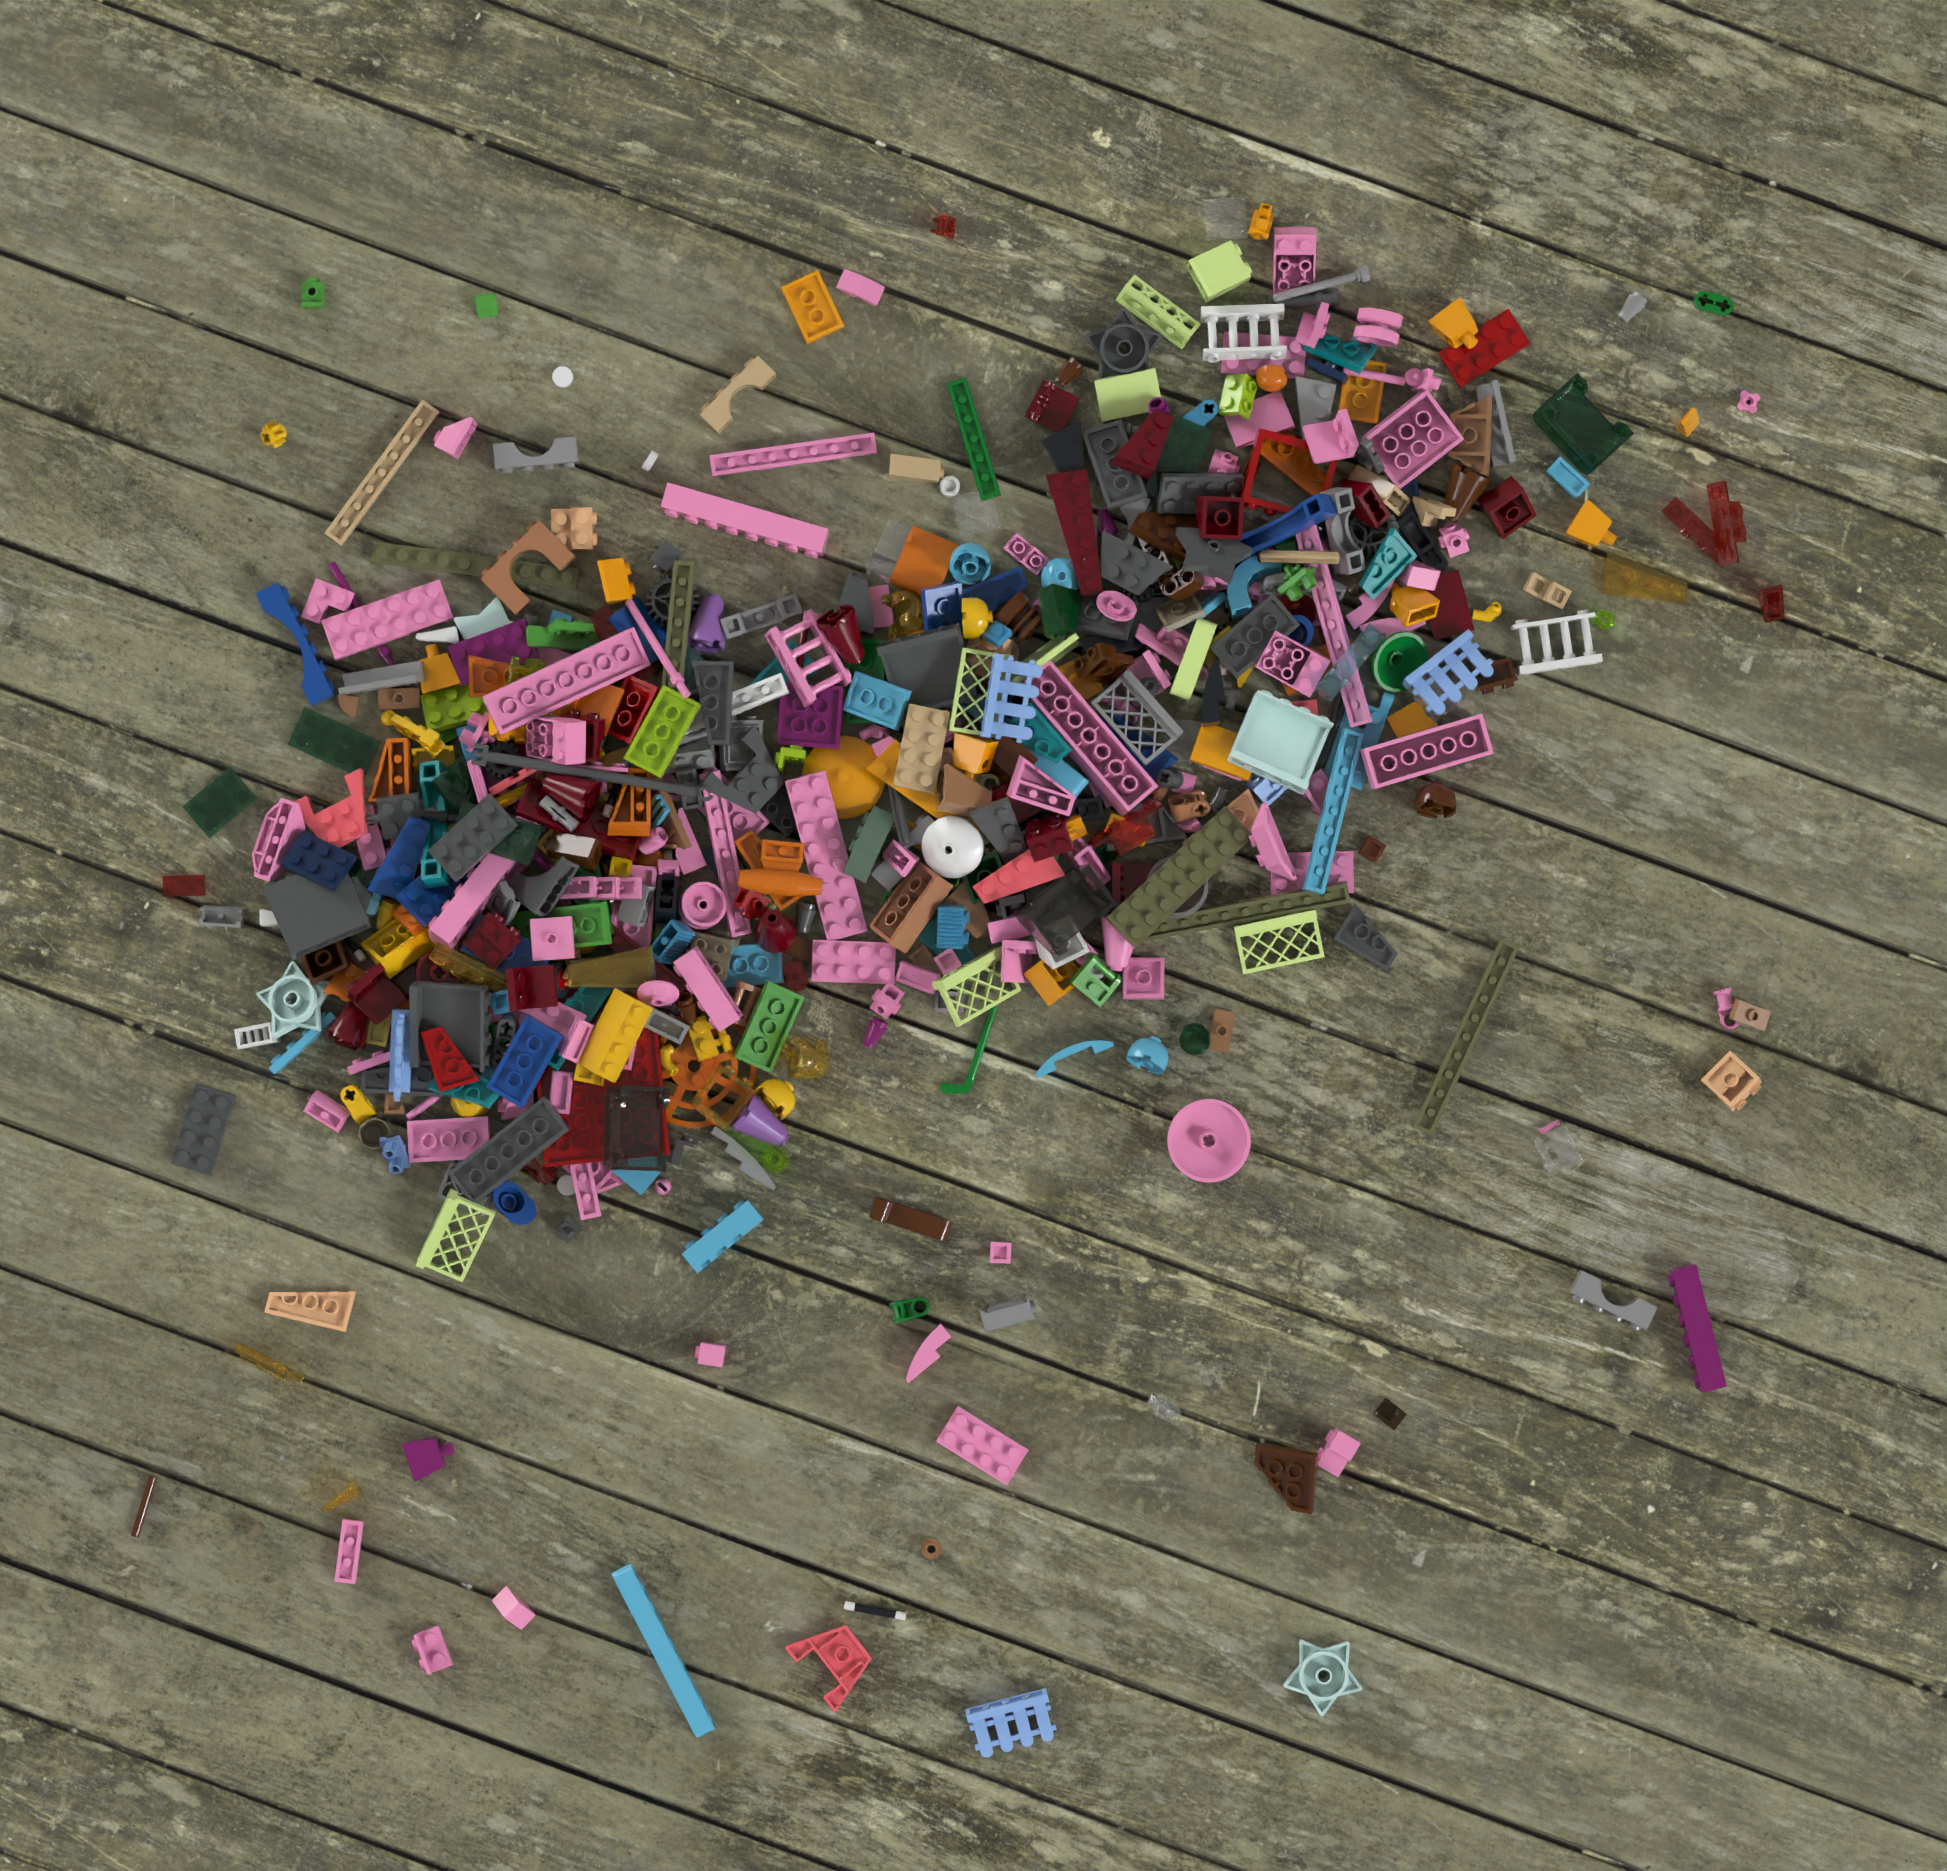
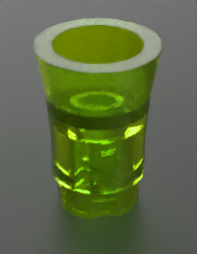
(781, 1153)

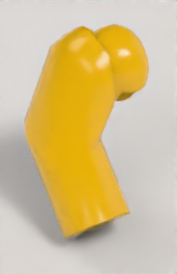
(1489, 614)
(666, 1063)

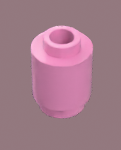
(654, 841)

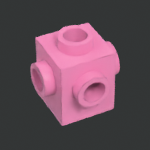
(1223, 463)
(1453, 539)
(887, 1000)

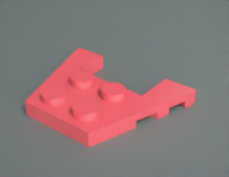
(343, 820)
(841, 1654)

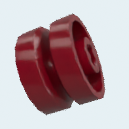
(425, 972)

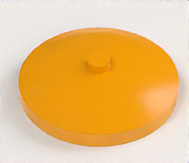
(851, 783)

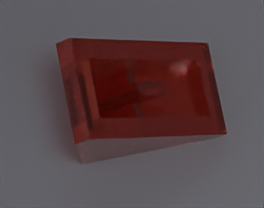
(1771, 603)

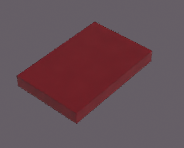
(1453, 610)

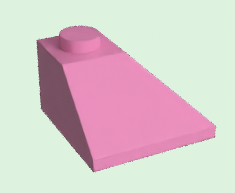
(455, 437)

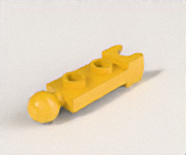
(426, 737)

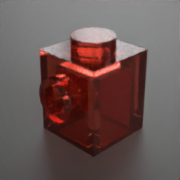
(796, 976)

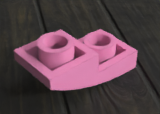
(860, 286)
(1026, 554)

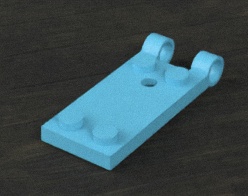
(1371, 737)

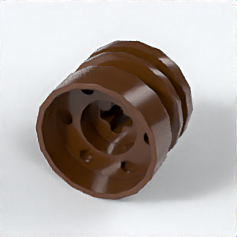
(1020, 617)

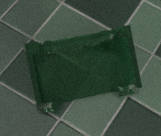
(1579, 426)

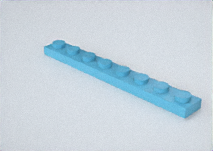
(1333, 811)

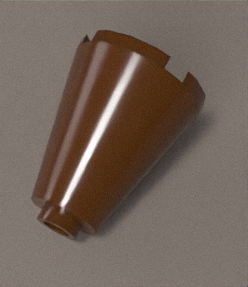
(1463, 490)

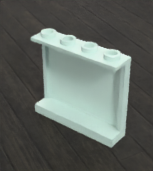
(1279, 741)

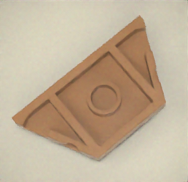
(1476, 428)
(672, 823)

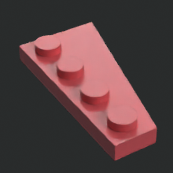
(1017, 876)

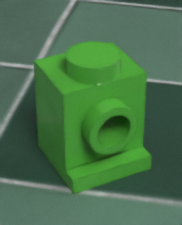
(314, 301)

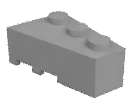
(1313, 401)

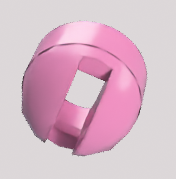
(666, 1183)

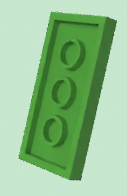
(768, 1026)

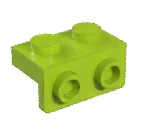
(1238, 395)
(793, 754)

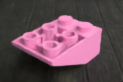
(1293, 257)
(1293, 663)
(557, 739)

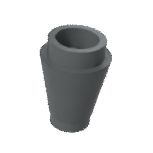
(804, 915)

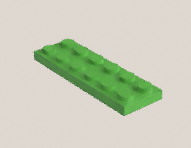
(590, 923)

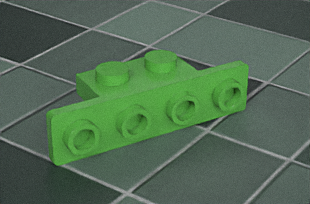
(562, 635)

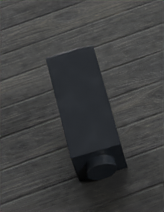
(1066, 448)

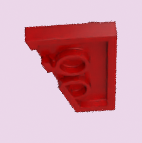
(446, 1060)

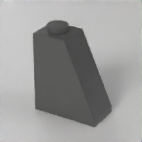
(857, 594)

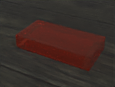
(184, 885)

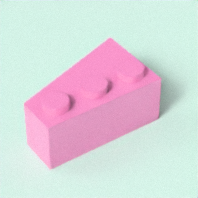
(1038, 789)

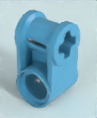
(1198, 416)

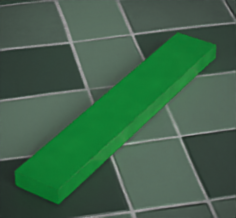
(973, 439)

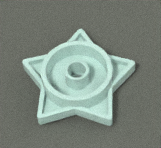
(489, 619)
(290, 1014)
(1323, 1690)

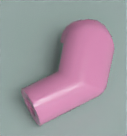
(874, 731)

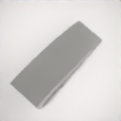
(666, 1026)

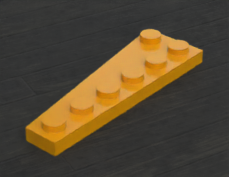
(885, 768)

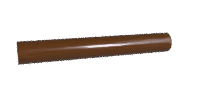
(143, 1506)

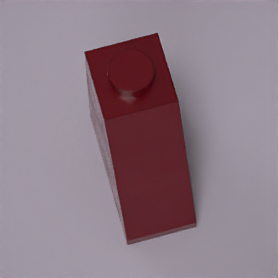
(1367, 502)

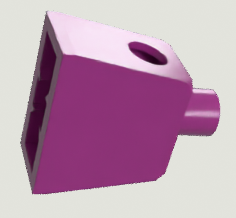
(426, 1456)

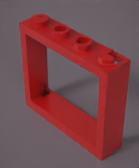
(1283, 440)

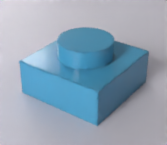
(997, 634)
(500, 1002)

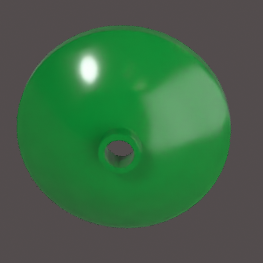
(1408, 654)

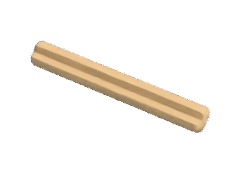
(1307, 557)

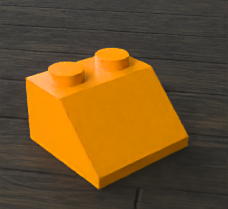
(616, 581)
(1051, 983)

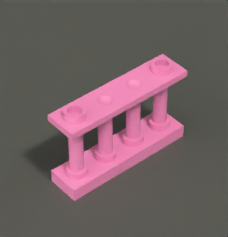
(798, 674)

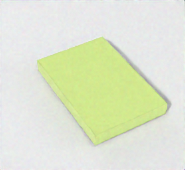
(1126, 393)

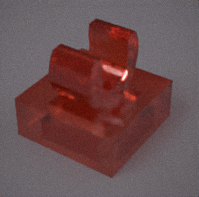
(945, 226)

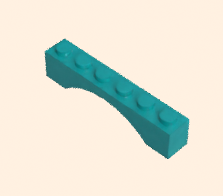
(431, 871)

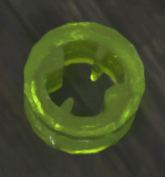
(1609, 616)

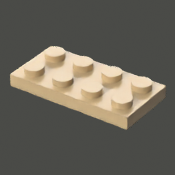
(921, 749)

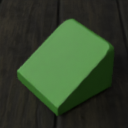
(486, 305)

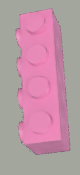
(708, 989)

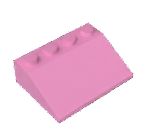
(1413, 438)

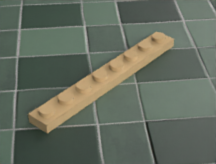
(382, 472)

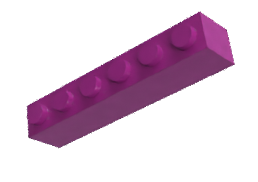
(1697, 1328)

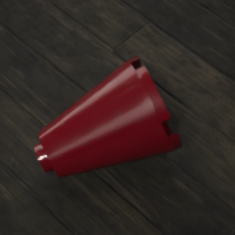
(843, 633)
(572, 792)
(775, 931)
(350, 1028)

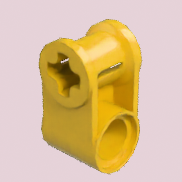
(360, 1107)

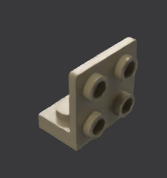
(716, 950)

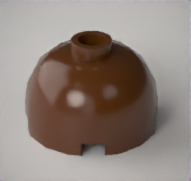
(1434, 800)

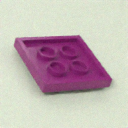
(811, 725)

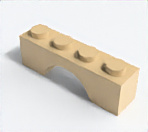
(755, 375)

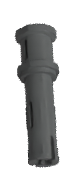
(1312, 300)

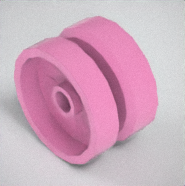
(1378, 327)
(701, 893)

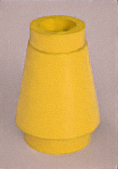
(384, 914)

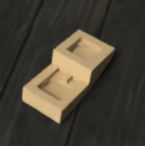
(1547, 590)

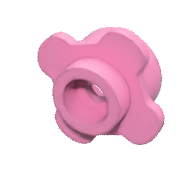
(1743, 405)

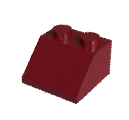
(1507, 507)
(1220, 517)

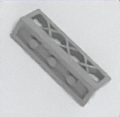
(1501, 444)
(383, 678)

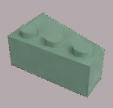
(869, 843)

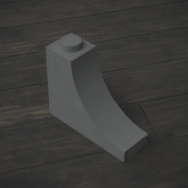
(543, 891)

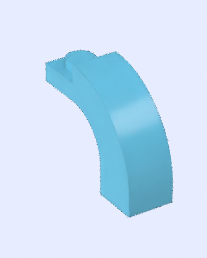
(1243, 577)

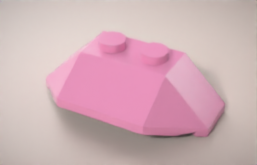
(277, 835)
(1270, 845)

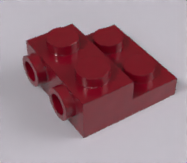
(594, 732)
(493, 940)

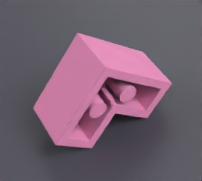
(1337, 1451)

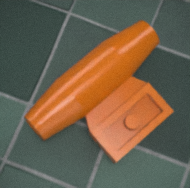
(780, 872)

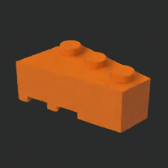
(395, 770)
(632, 810)

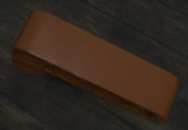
(1174, 578)
(910, 1219)

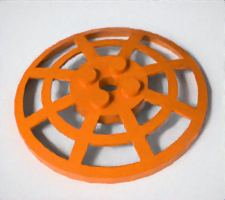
(695, 1080)

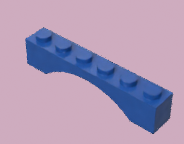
(1297, 520)
(315, 683)

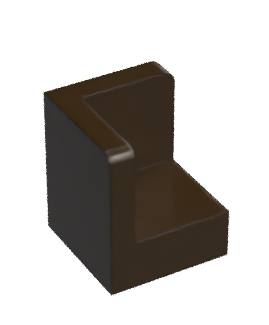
(1389, 1413)

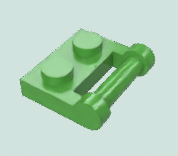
(1093, 986)

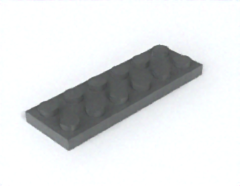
(509, 1150)

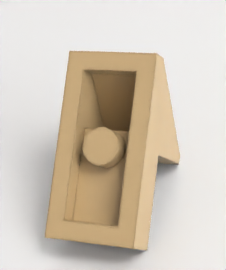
(1430, 510)

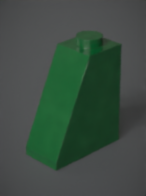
(1058, 611)

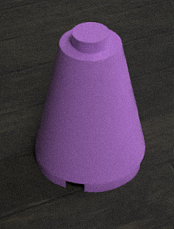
(705, 628)
(760, 1123)

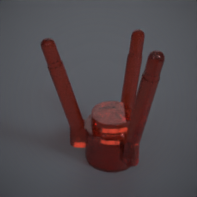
(545, 1175)

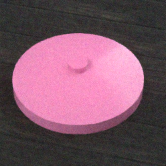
(1208, 1140)

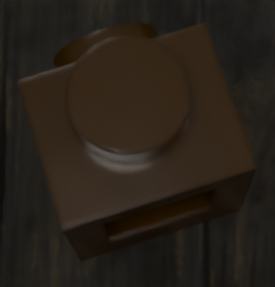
(1219, 617)

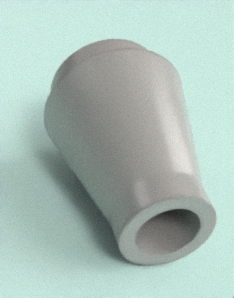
(1632, 306)

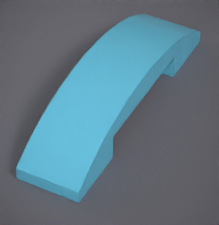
(1097, 1046)

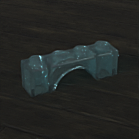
(1349, 663)

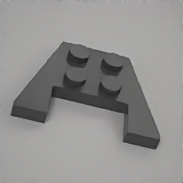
(754, 781)

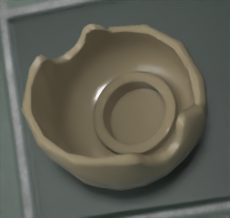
(371, 1131)

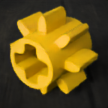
(273, 434)

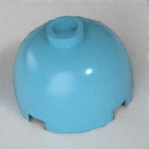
(970, 563)
(1059, 572)
(1149, 1054)

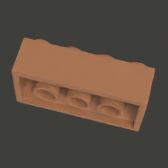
(911, 906)

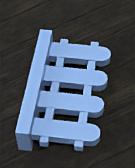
(1454, 664)
(1002, 707)
(400, 1053)
(1016, 1705)

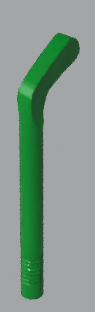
(967, 1086)

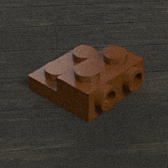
(1102, 664)

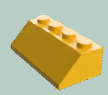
(397, 947)
(615, 1035)

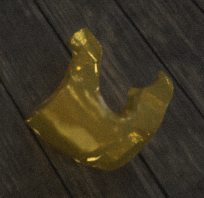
(907, 612)
(812, 1063)

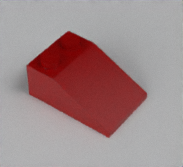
(633, 708)

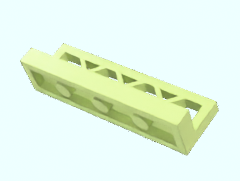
(1156, 313)

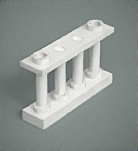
(1251, 314)
(1569, 659)

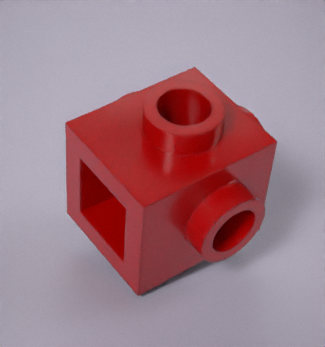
(751, 903)

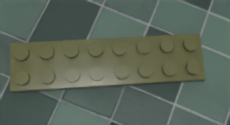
(1179, 877)

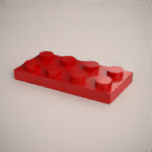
(1496, 342)

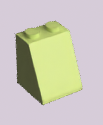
(1219, 270)

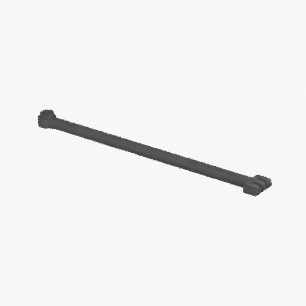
(588, 773)

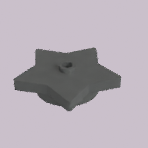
(1126, 332)
(1211, 556)

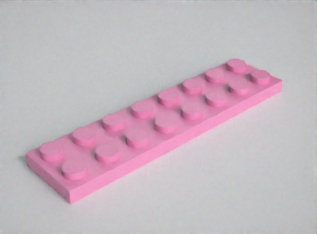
(566, 680)
(826, 854)

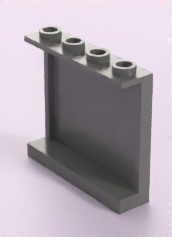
(928, 666)
(313, 914)
(460, 1011)

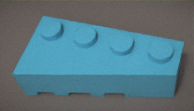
(722, 1236)

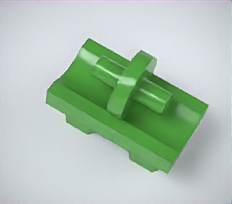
(1296, 577)

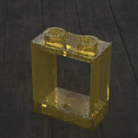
(723, 1122)

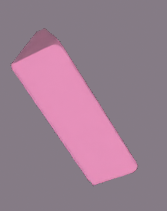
(1006, 930)
(327, 1111)

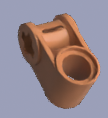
(1186, 805)

